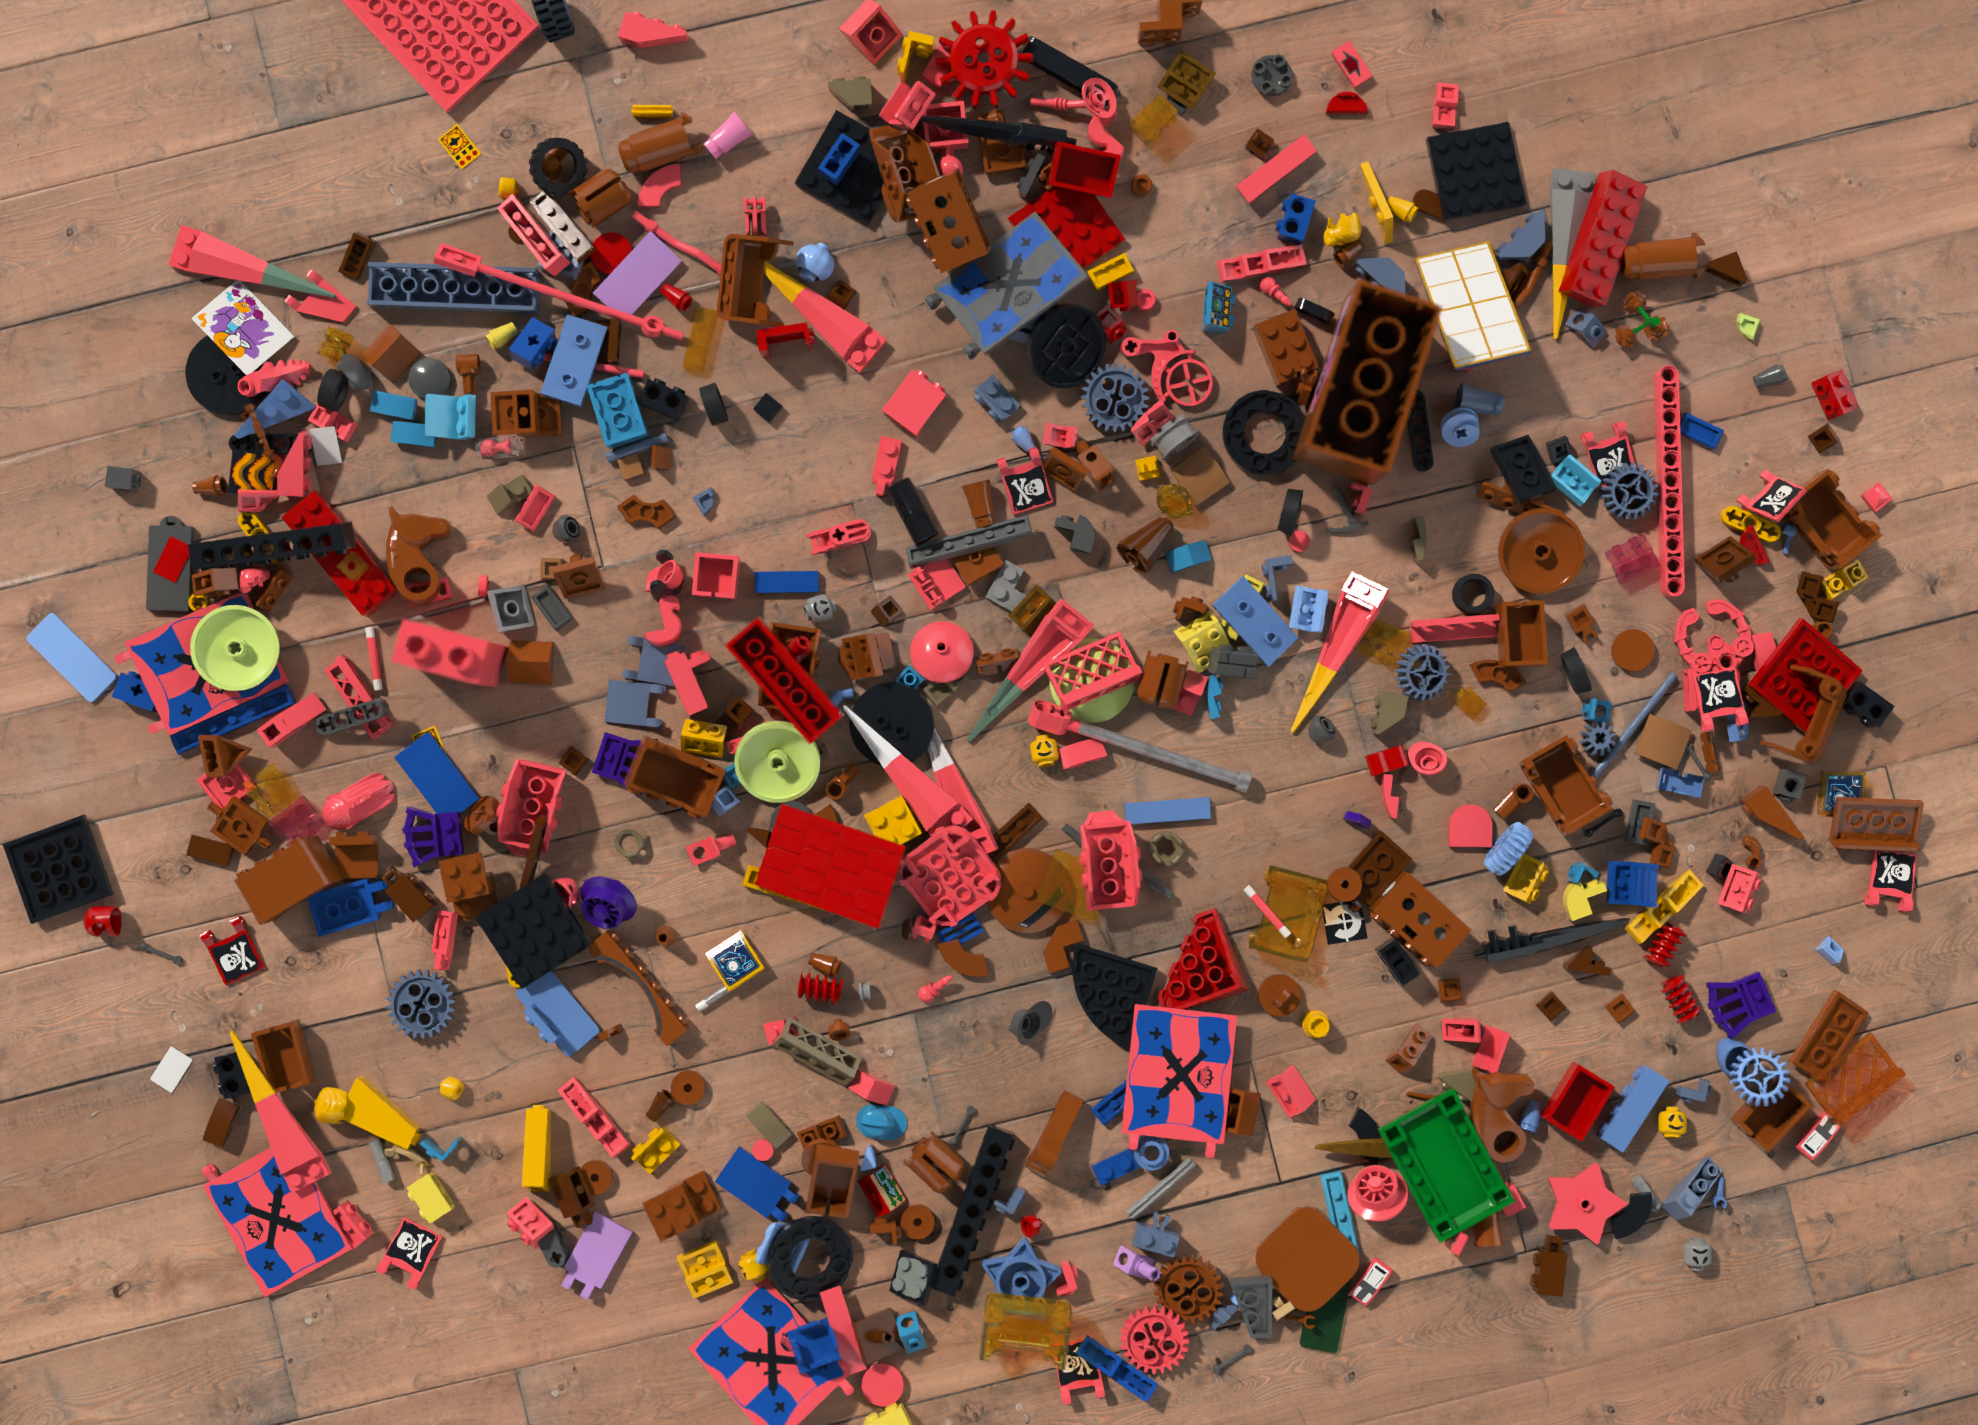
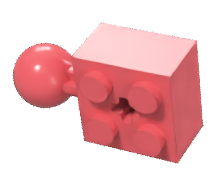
(946, 140)

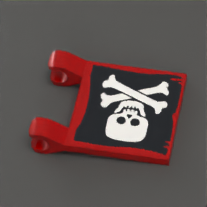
(234, 955)

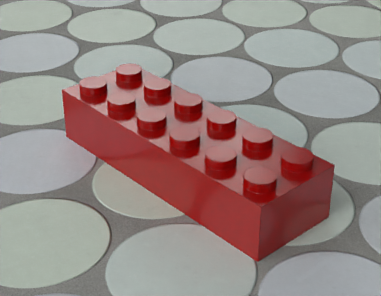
(1603, 238)
(373, 587)
(784, 680)

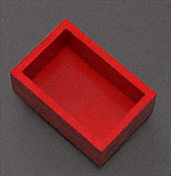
(1083, 170)
(1577, 1101)

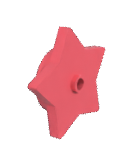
(1571, 1193)

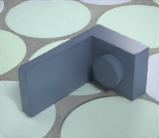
(1279, 564)

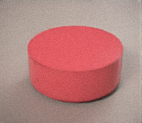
(1146, 300)
(1299, 541)
(483, 585)
(762, 1150)

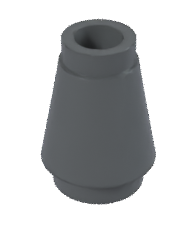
(1772, 376)

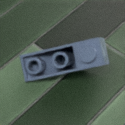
(1692, 1189)

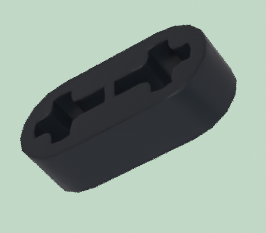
(1314, 311)

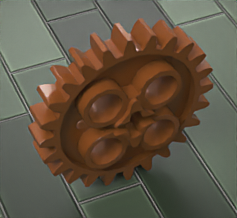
(1200, 1302)

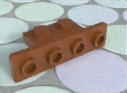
(1504, 498)

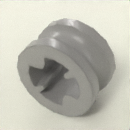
(865, 991)

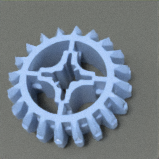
(1508, 848)
(1758, 1067)

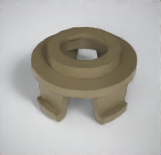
(1177, 844)

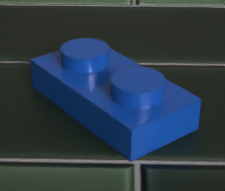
(1114, 1166)

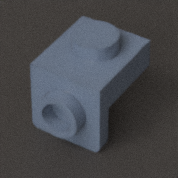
(1688, 1095)
(1016, 1199)

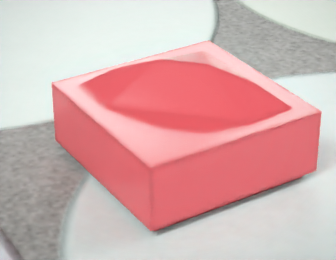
(1876, 497)

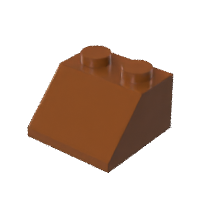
(1242, 1111)

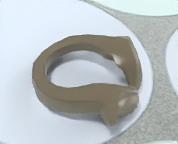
(641, 840)

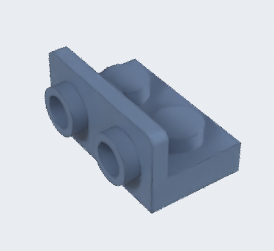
(996, 398)

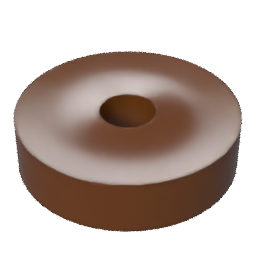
(1353, 881)
(678, 1087)
(604, 1172)
(917, 1231)

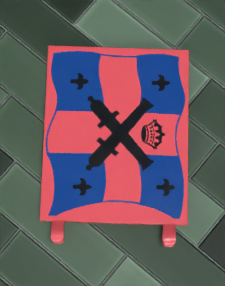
(174, 683)
(1179, 1075)
(274, 1229)
(755, 1362)

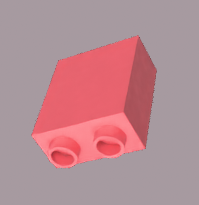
(449, 654)

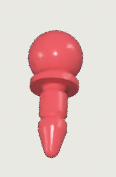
(1269, 286)
(928, 993)

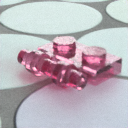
(1635, 565)
(294, 816)

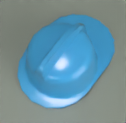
(881, 1122)

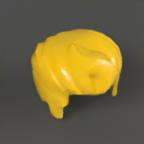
(1345, 231)
(330, 1105)

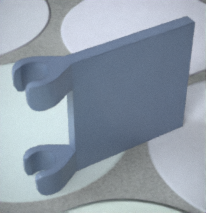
(652, 664)
(629, 703)

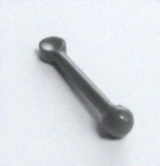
(1707, 775)
(176, 960)
(970, 1110)
(1246, 1349)

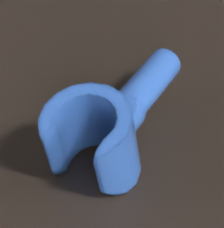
(1790, 531)
(1719, 1194)

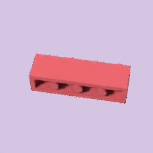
(533, 235)

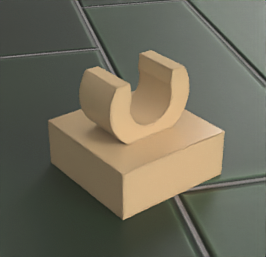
(1282, 1309)

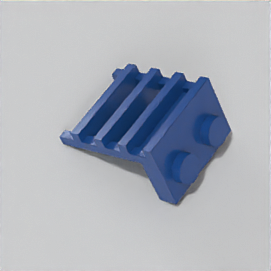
(1632, 883)

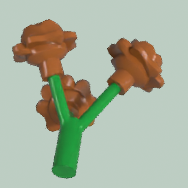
(1654, 327)

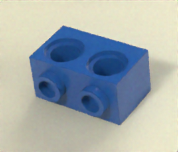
(1299, 220)

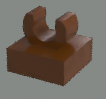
(1259, 143)

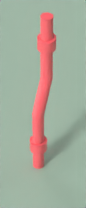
(651, 225)

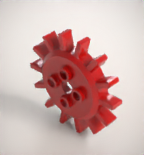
(1002, 67)

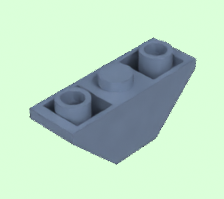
(1525, 240)
(1381, 272)

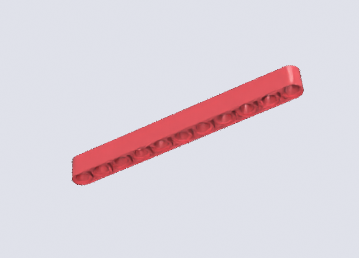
(1674, 472)

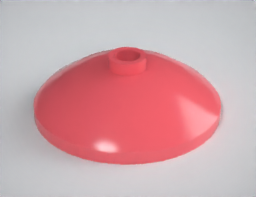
(946, 664)

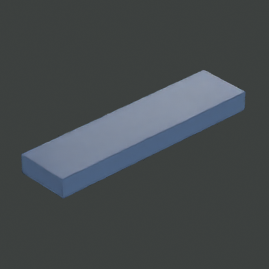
(1167, 810)

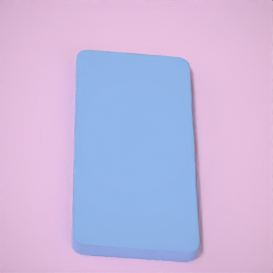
(71, 657)

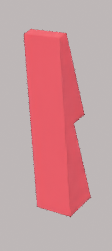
(1276, 169)

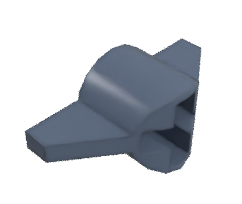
(1223, 1314)

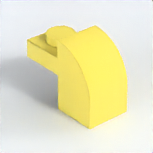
(1576, 896)

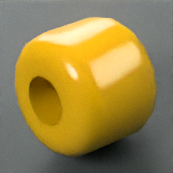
(507, 187)
(451, 1088)

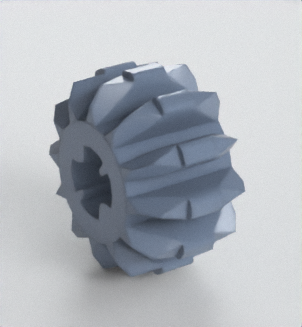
(1597, 729)

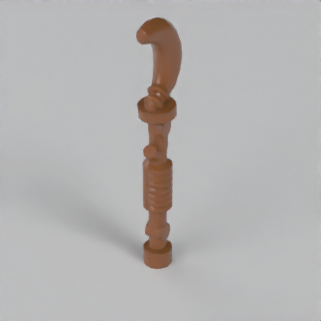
(269, 453)

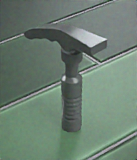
(1346, 509)

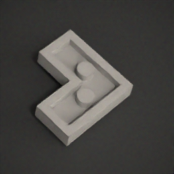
(1002, 589)

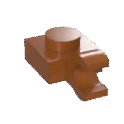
(1304, 387)

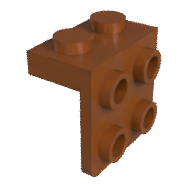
(356, 855)

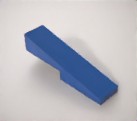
(1116, 1368)

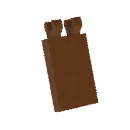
(1377, 867)

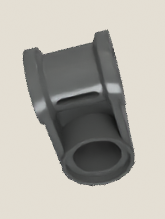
(553, 1244)

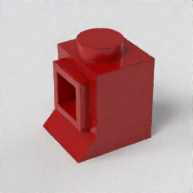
(1123, 295)

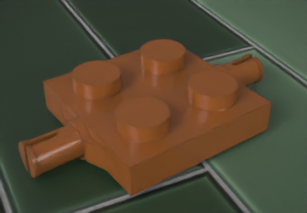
(239, 825)

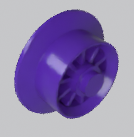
(606, 902)

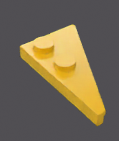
(1378, 203)

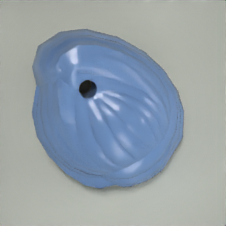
(1727, 1052)

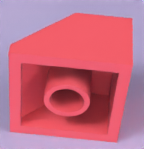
(871, 31)

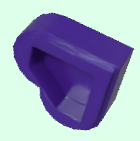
(1357, 819)

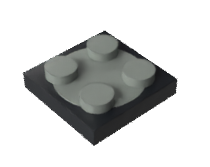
(913, 1277)

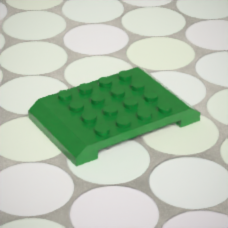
(1445, 1165)

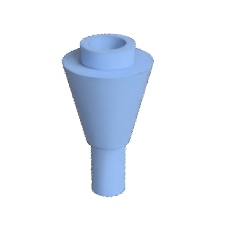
(1022, 438)

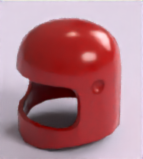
(103, 918)

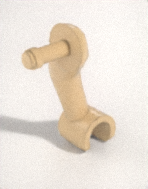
(419, 1160)

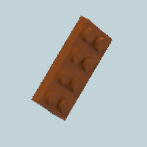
(1876, 824)

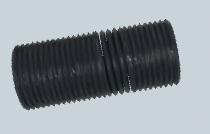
(912, 508)

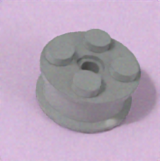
(1174, 436)

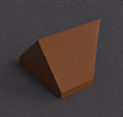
(221, 754)

